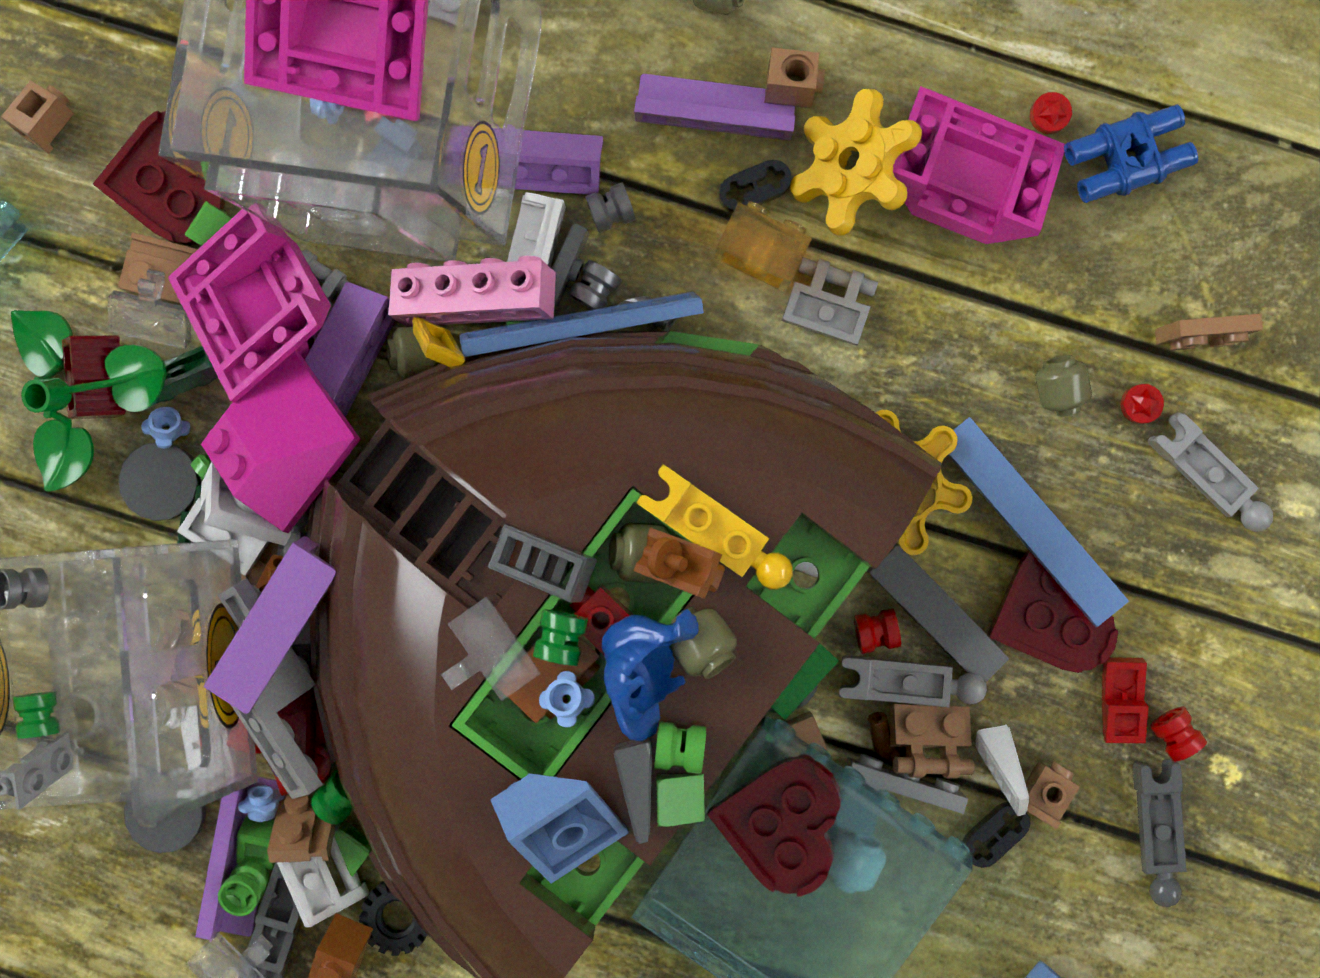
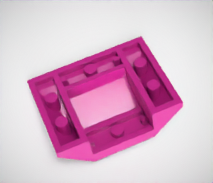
(340, 51)
(977, 171)
(249, 300)
(281, 443)

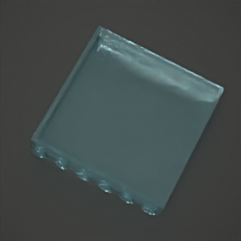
(863, 922)

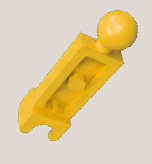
(718, 529)

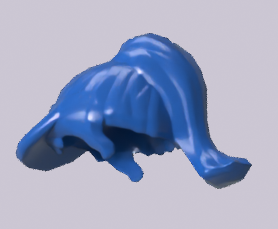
(641, 668)

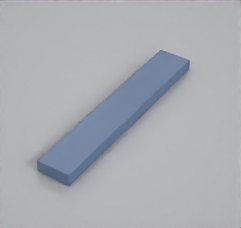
(580, 323)
(1035, 524)

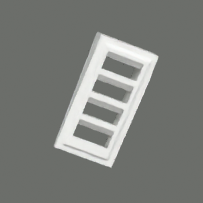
(1001, 758)

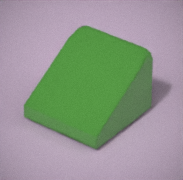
(207, 223)
(680, 799)
(254, 841)
(353, 847)

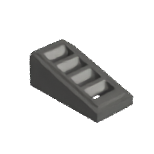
(579, 576)
(634, 770)

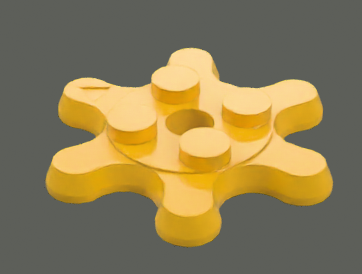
(873, 171)
(941, 494)

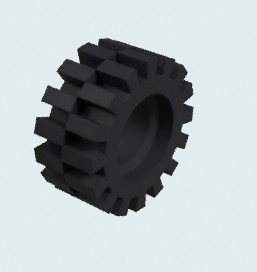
(382, 934)

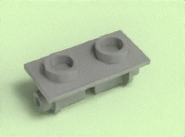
(37, 770)

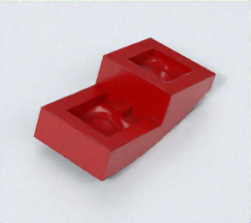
(1123, 700)

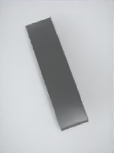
(938, 614)
(278, 923)

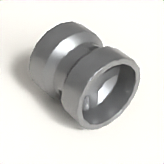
(610, 208)
(595, 286)
(24, 588)

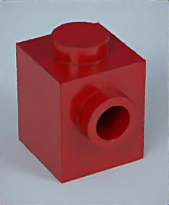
(602, 611)

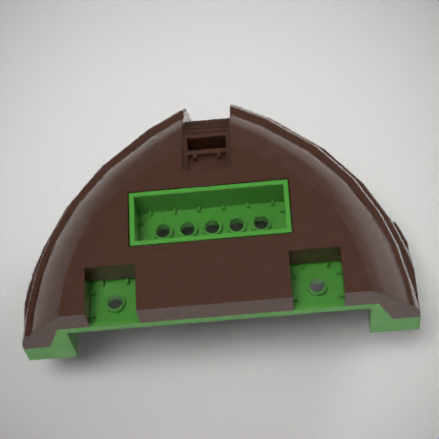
(564, 449)

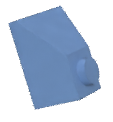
(556, 822)

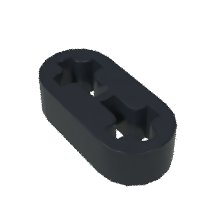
(751, 177)
(1001, 842)

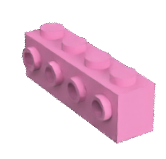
(473, 292)

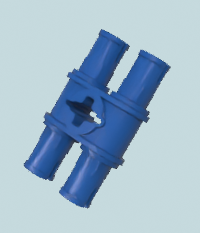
(1134, 135)

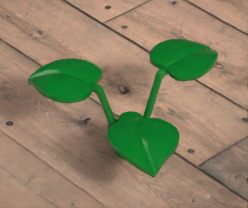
(59, 450)

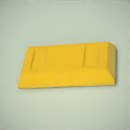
(437, 343)

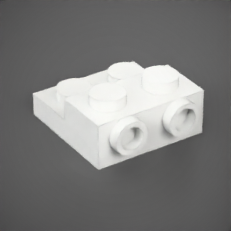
(230, 514)

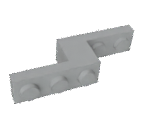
(268, 730)
(941, 793)

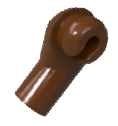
(881, 737)

